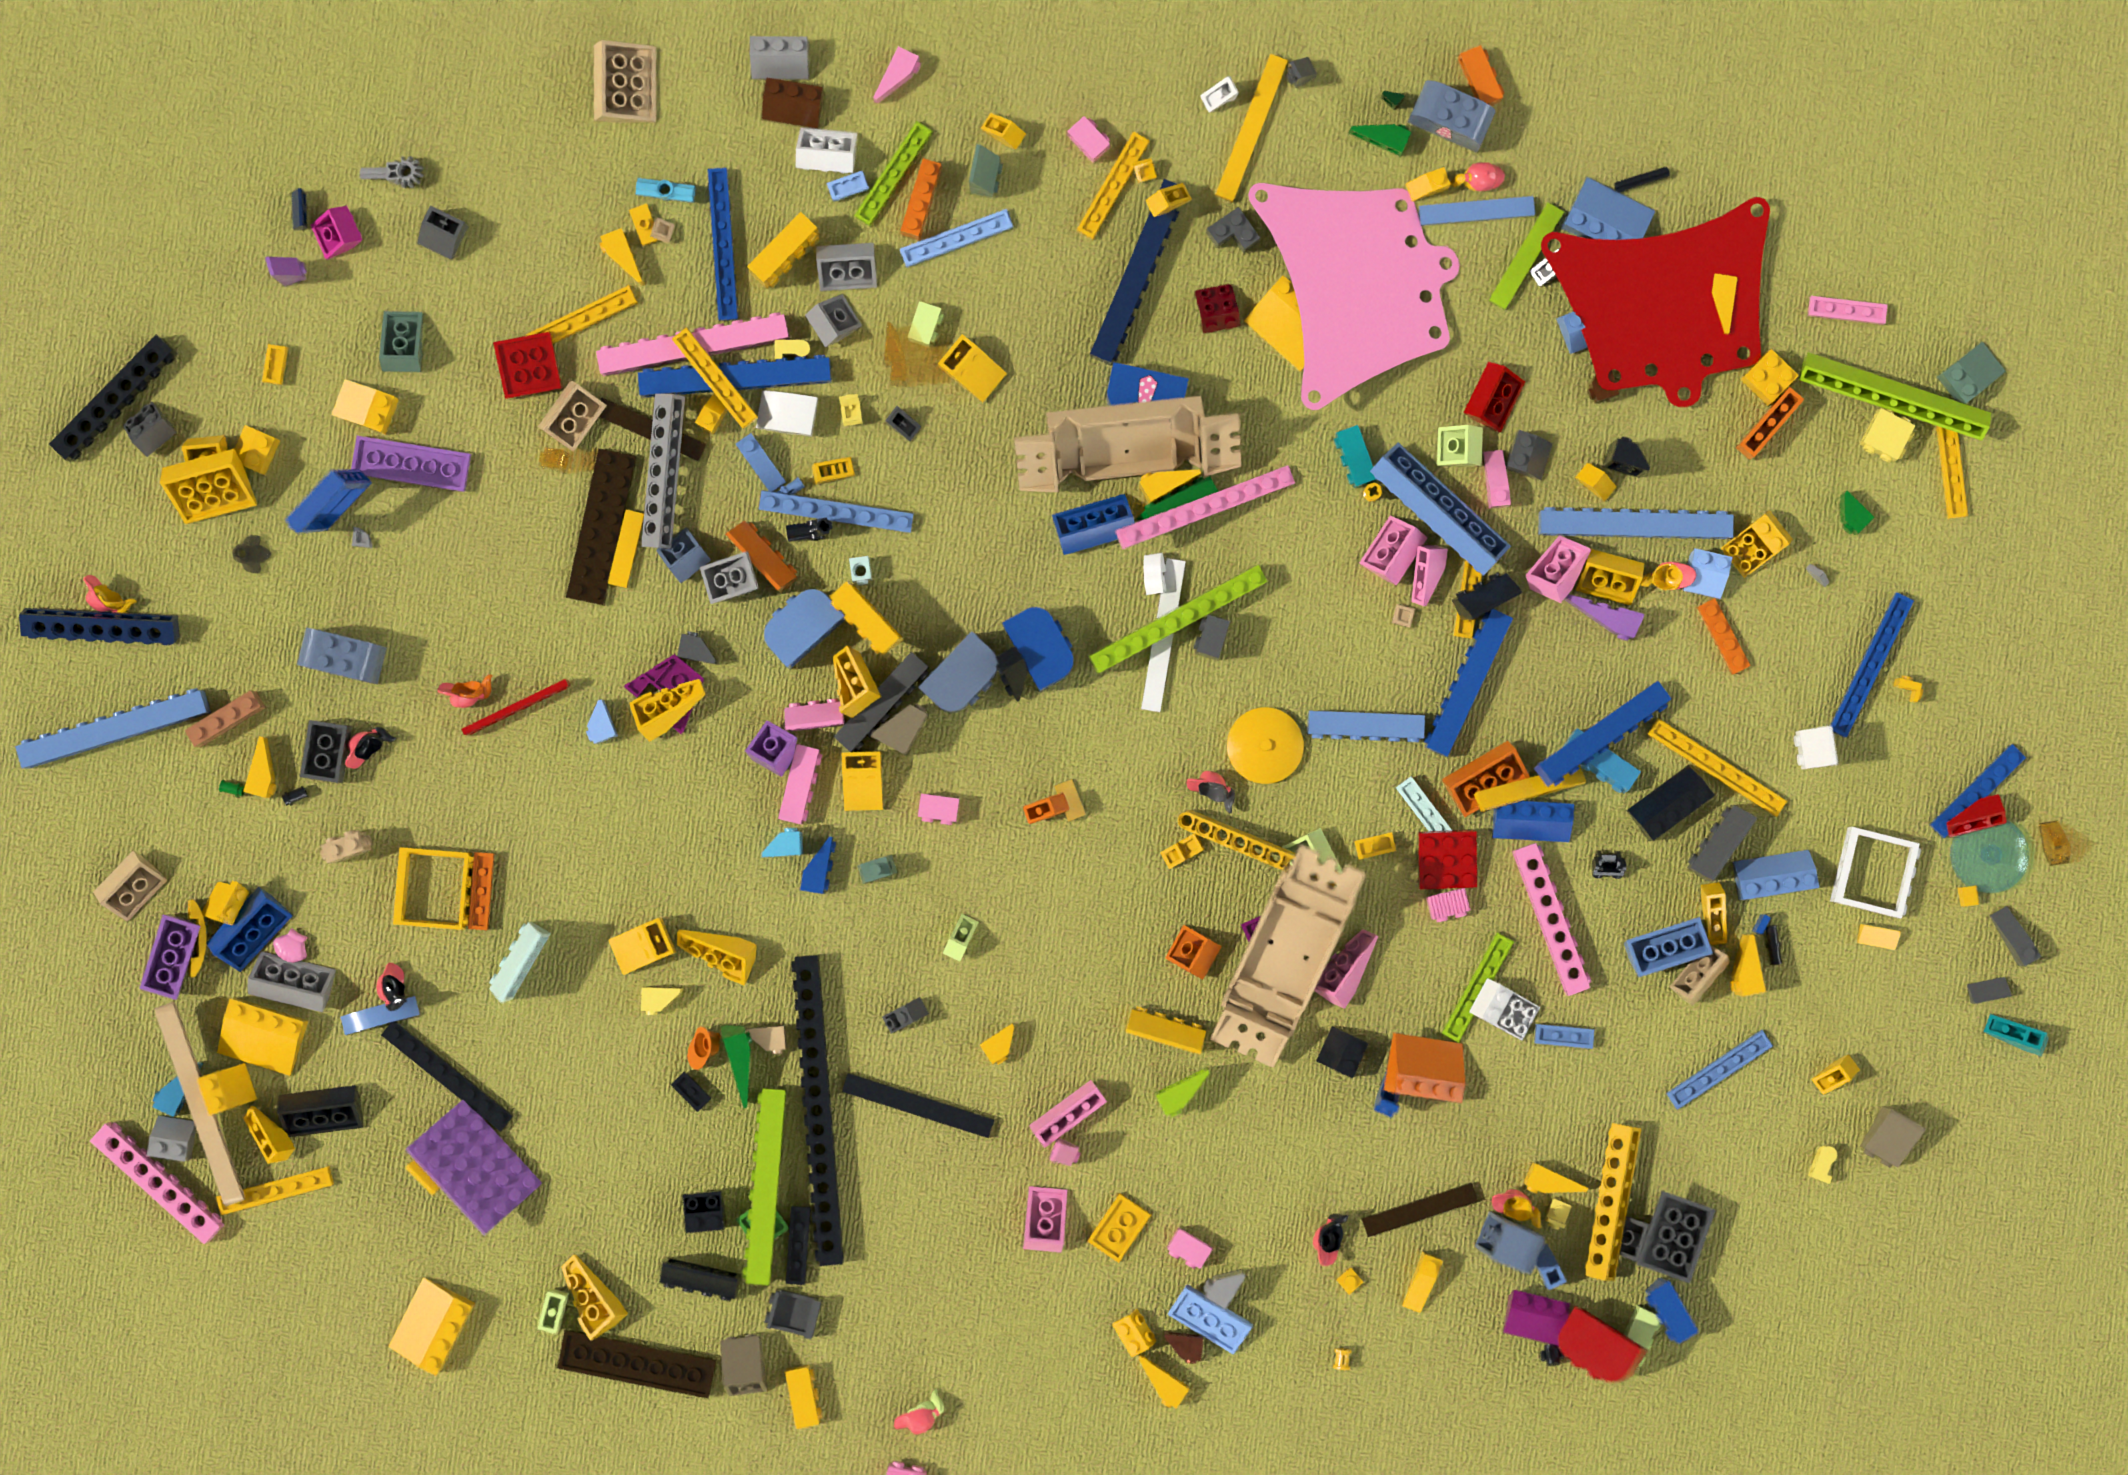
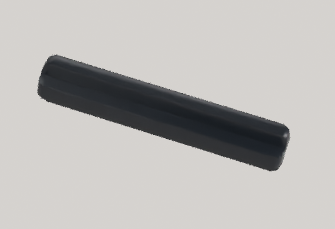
(1642, 179)

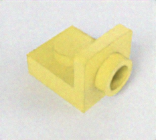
(1557, 1214)

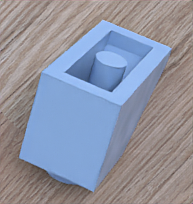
(600, 724)

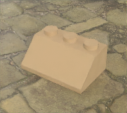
(572, 415)
(129, 886)
(1699, 976)

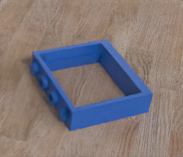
(328, 501)

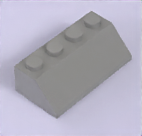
(291, 983)

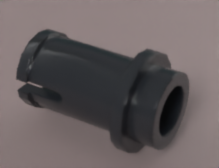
(295, 795)

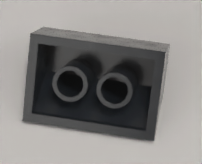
(1626, 458)
(1485, 596)

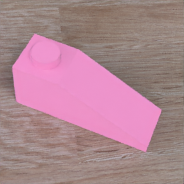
(899, 71)
(1496, 479)
(1428, 571)
(1064, 1152)

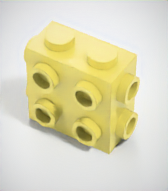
(1887, 435)

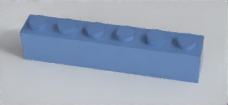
(1366, 725)

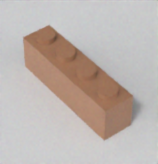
(225, 719)

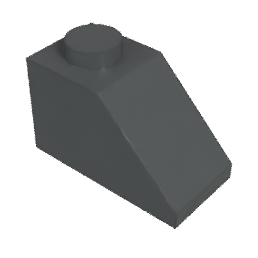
(695, 649)

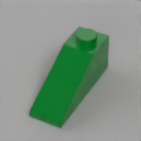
(1386, 136)

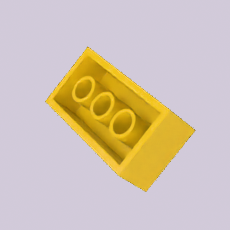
(784, 250)

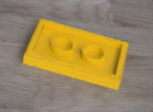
(1119, 1227)

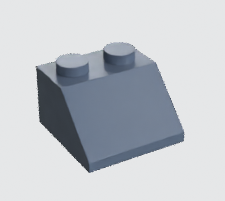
(684, 556)

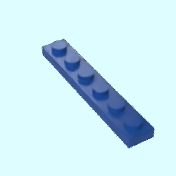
(1980, 787)

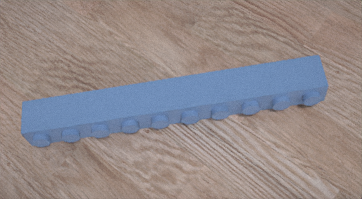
(1635, 524)
(113, 729)

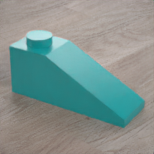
(2017, 1035)

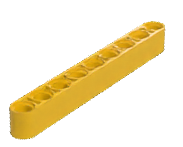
(1231, 840)

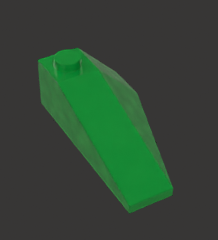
(738, 1052)

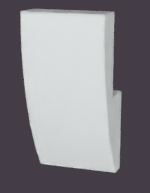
(1153, 573)

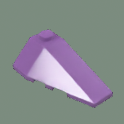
(1617, 621)

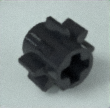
(1551, 1355)

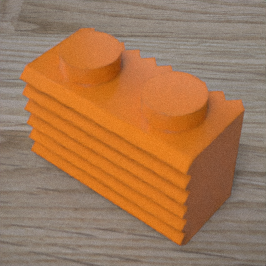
(1046, 808)

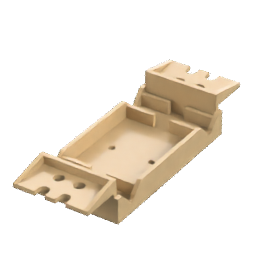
(1153, 432)
(1274, 978)

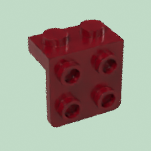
(1217, 308)

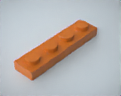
(1723, 636)
(481, 891)

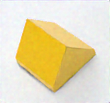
(1968, 896)

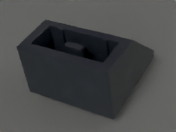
(704, 1212)

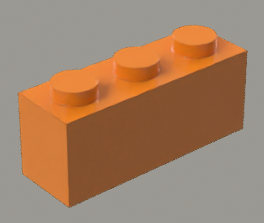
(1481, 76)

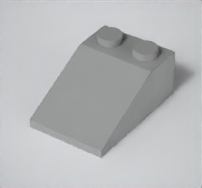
(729, 578)

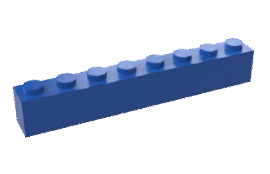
(1468, 682)
(1603, 733)

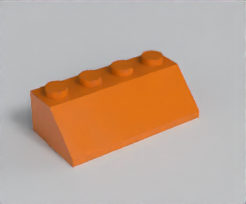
(762, 556)
(1490, 770)

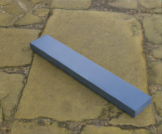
(1476, 211)
(1719, 1069)

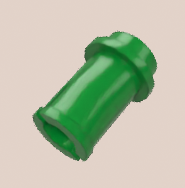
(232, 788)

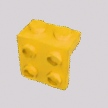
(225, 902)

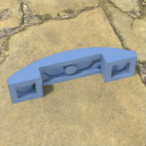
(378, 1016)

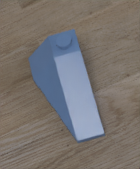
(1571, 330)

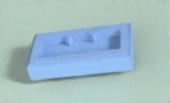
(847, 186)

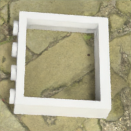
(1845, 865)

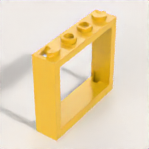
(402, 886)

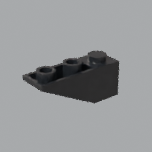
(1013, 671)

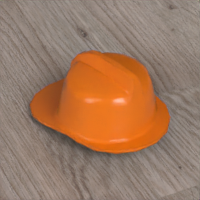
(703, 1045)

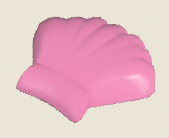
(291, 946)

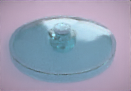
(1990, 857)

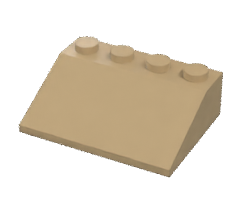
(624, 82)

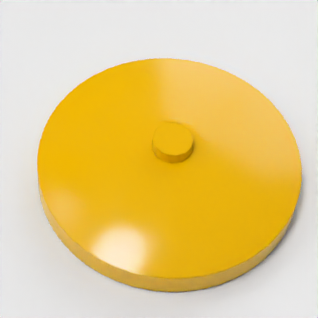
(1265, 745)

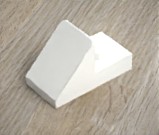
(1220, 94)

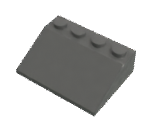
(1675, 1236)

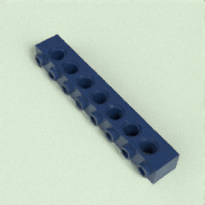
(167, 625)

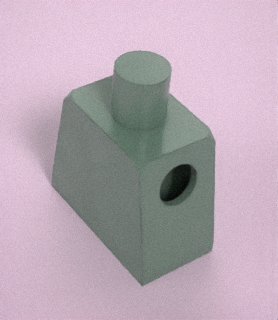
(877, 869)

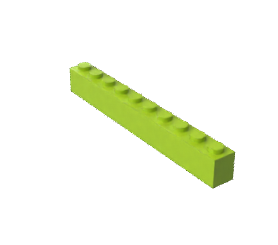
(1895, 396)
(1177, 618)
(765, 1186)

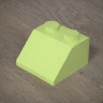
(1460, 446)

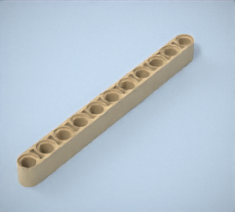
(206, 1125)

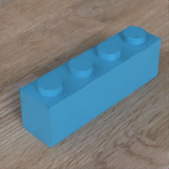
(1609, 768)

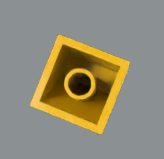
(227, 1089)

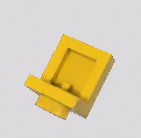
(1907, 683)

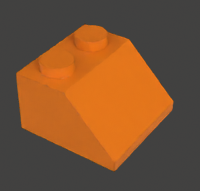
(1193, 952)

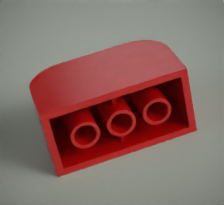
(1599, 1347)

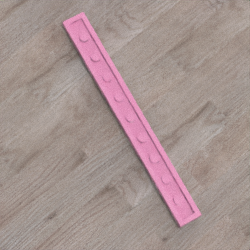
(1205, 507)

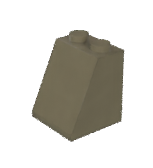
(902, 729)
(1891, 1137)
(743, 1365)

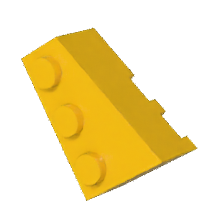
(855, 682)

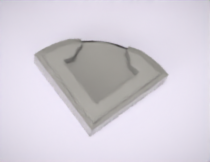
(361, 538)
(1818, 575)

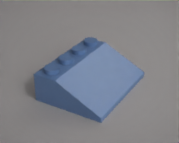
(1606, 214)

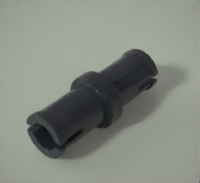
(1773, 945)

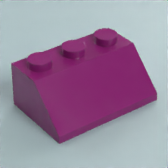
(1535, 1317)

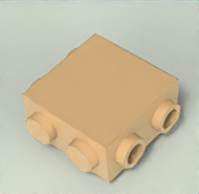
(352, 844)

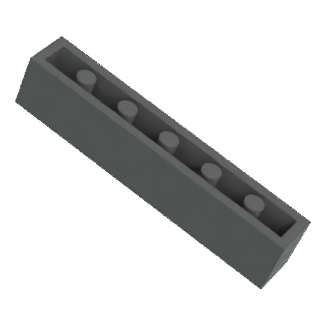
(896, 685)

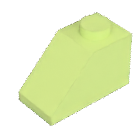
(960, 937)

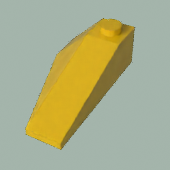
(660, 711)
(727, 953)
(595, 1303)

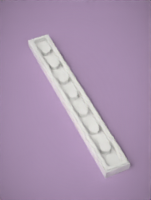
(1161, 650)

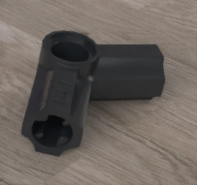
(811, 530)

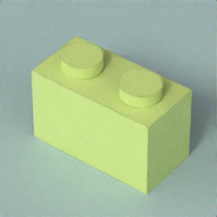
(925, 324)
(553, 1311)

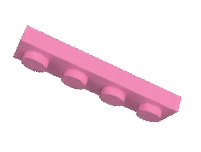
(1847, 310)

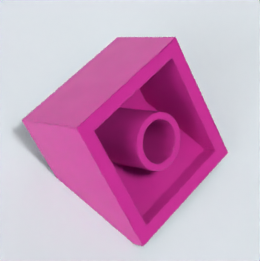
(336, 231)

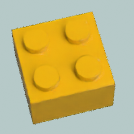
(1769, 377)

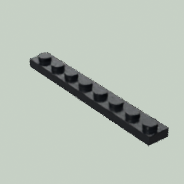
(447, 1075)

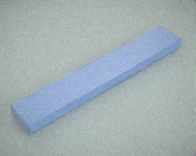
(956, 238)

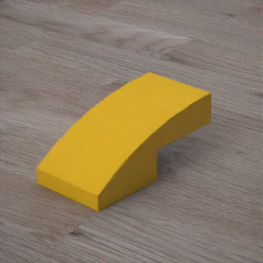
(1182, 850)

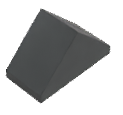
(902, 423)

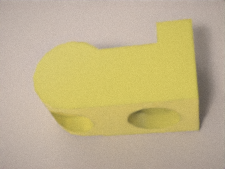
(791, 348)
(1822, 1162)

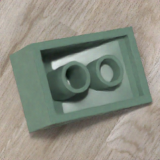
(984, 172)
(401, 342)
(1971, 374)

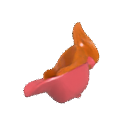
(466, 694)

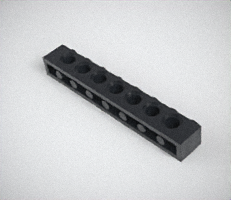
(102, 400)

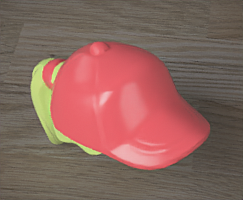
(922, 1417)

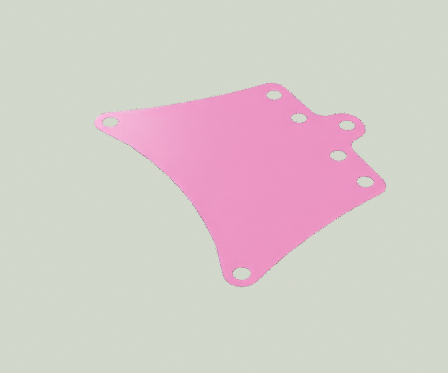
(1356, 282)

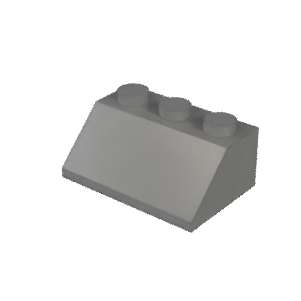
(779, 57)
(846, 266)

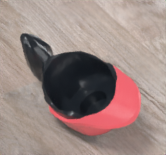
(365, 744)
(391, 987)
(1328, 1239)

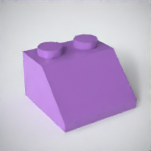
(772, 748)

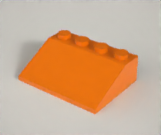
(1426, 1068)

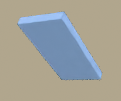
(1210, 1319)

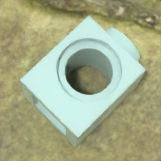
(857, 562)

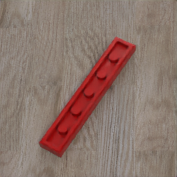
(516, 707)

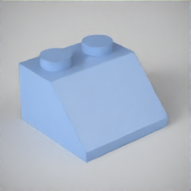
(1711, 573)

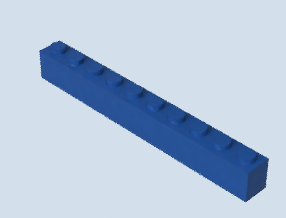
(742, 376)

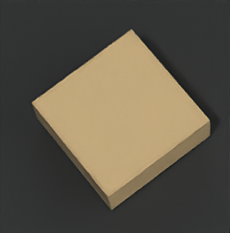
(662, 230)
(1403, 616)

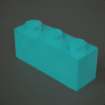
(1354, 456)

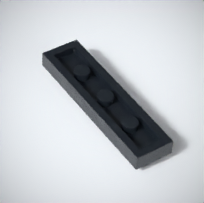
(798, 1245)

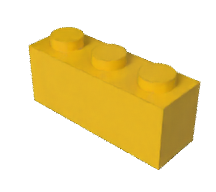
(803, 1396)

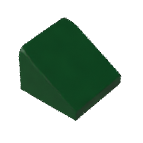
(1392, 99)

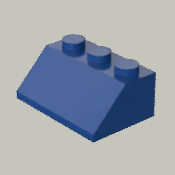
(1670, 1311)

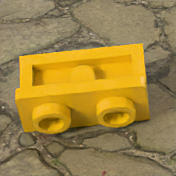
(1134, 1333)

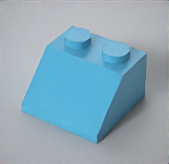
(785, 844)

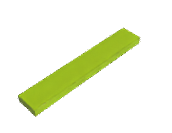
(893, 173)
(1525, 256)
(1486, 969)

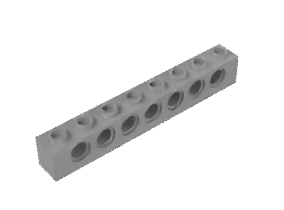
(663, 471)

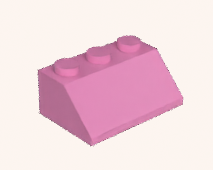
(1393, 550)
(813, 715)

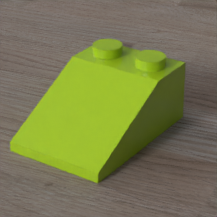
(1179, 1093)

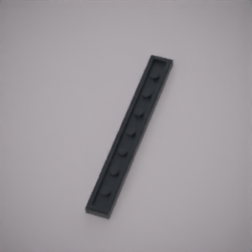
(918, 1105)

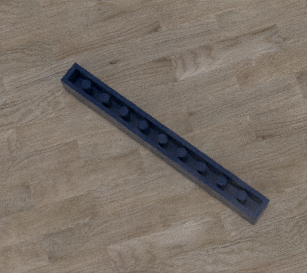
(1132, 284)

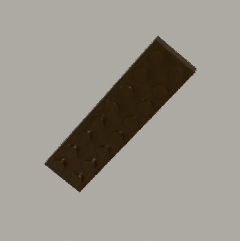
(601, 526)
(637, 1364)

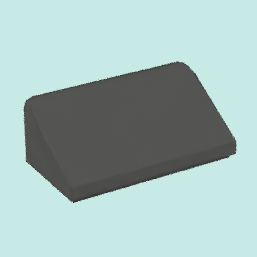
(1988, 990)

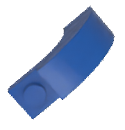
(1386, 1101)

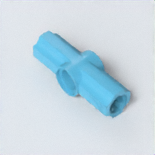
(653, 188)

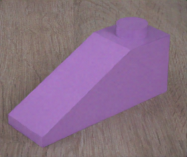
(286, 269)

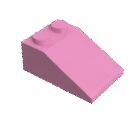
(1558, 569)
(1045, 1219)

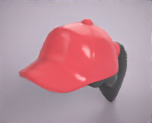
(1214, 787)

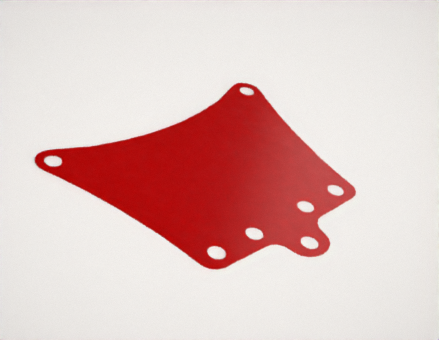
(1656, 300)

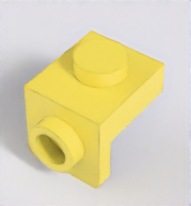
(850, 409)

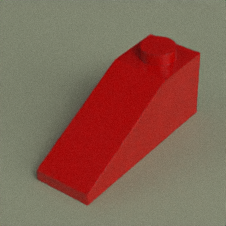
(1978, 816)

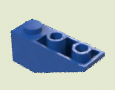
(815, 874)

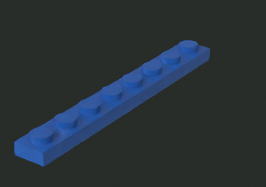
(722, 244)
(1871, 664)

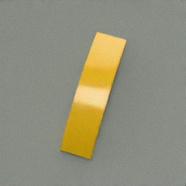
(195, 963)

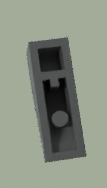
(2015, 937)

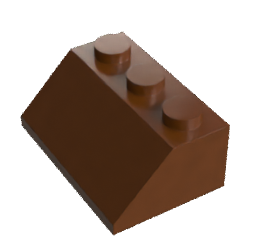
(792, 103)

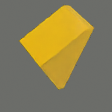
(1596, 481)

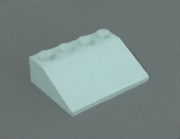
(519, 962)

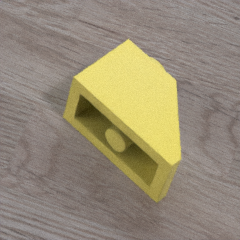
(657, 998)

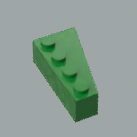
(1200, 489)

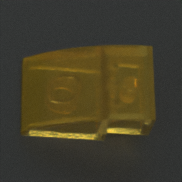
(895, 358)

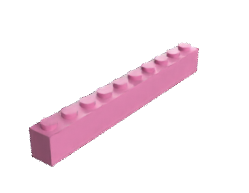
(714, 341)

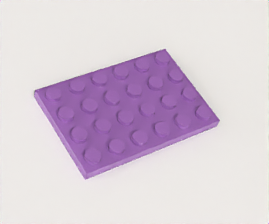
(473, 1166)

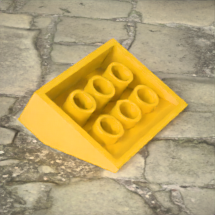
(1279, 322)
(208, 486)
(866, 618)
(261, 1036)
(431, 1326)

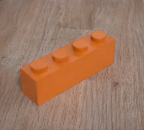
(921, 199)
(1769, 423)

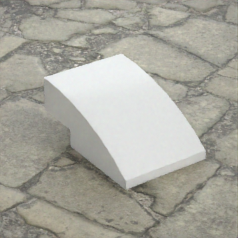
(787, 413)

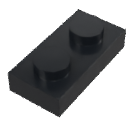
(691, 1091)

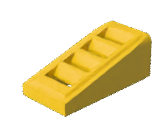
(816, 472)

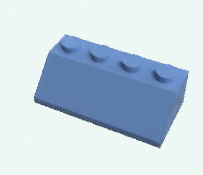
(1775, 875)
(1668, 947)

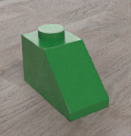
(1853, 514)

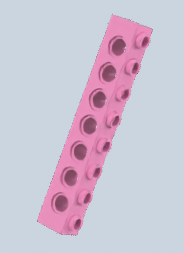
(1582, 980)
(103, 1141)

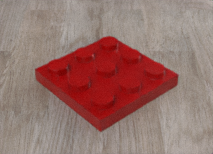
(527, 365)
(1447, 859)

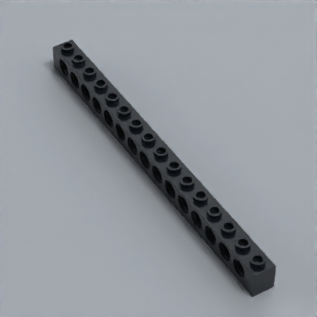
(835, 1255)

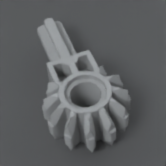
(394, 172)

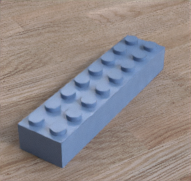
(1440, 508)

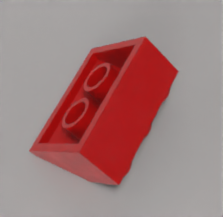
(1494, 396)

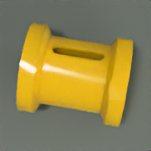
(1366, 492)
(1342, 1358)

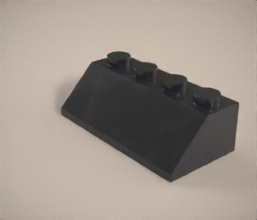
(1670, 803)
(320, 1111)
(699, 1278)

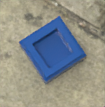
(1761, 924)

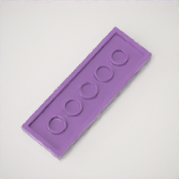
(411, 463)

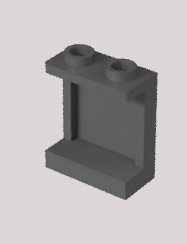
(793, 1313)

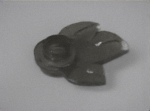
(254, 554)

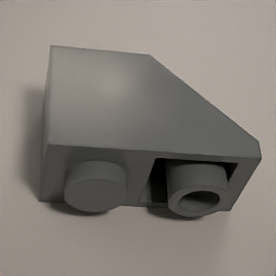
(1300, 72)
(905, 1015)

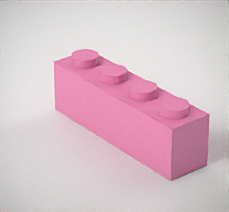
(799, 784)
(1067, 1113)

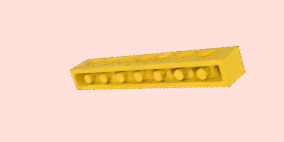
(1618, 1210)

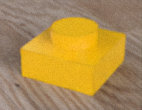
(1144, 170)
(1349, 1280)

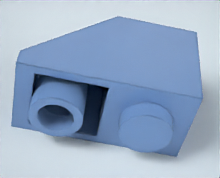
(1549, 1269)

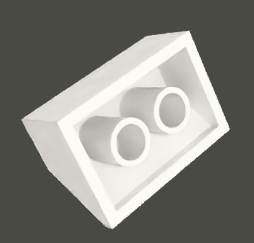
(826, 150)

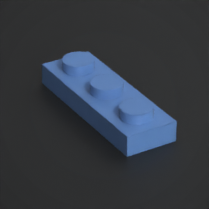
(1564, 1036)

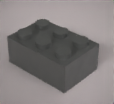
(325, 751)

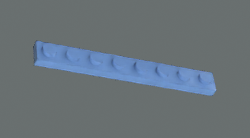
(836, 511)

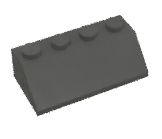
(1721, 843)

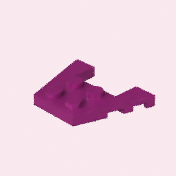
(666, 675)

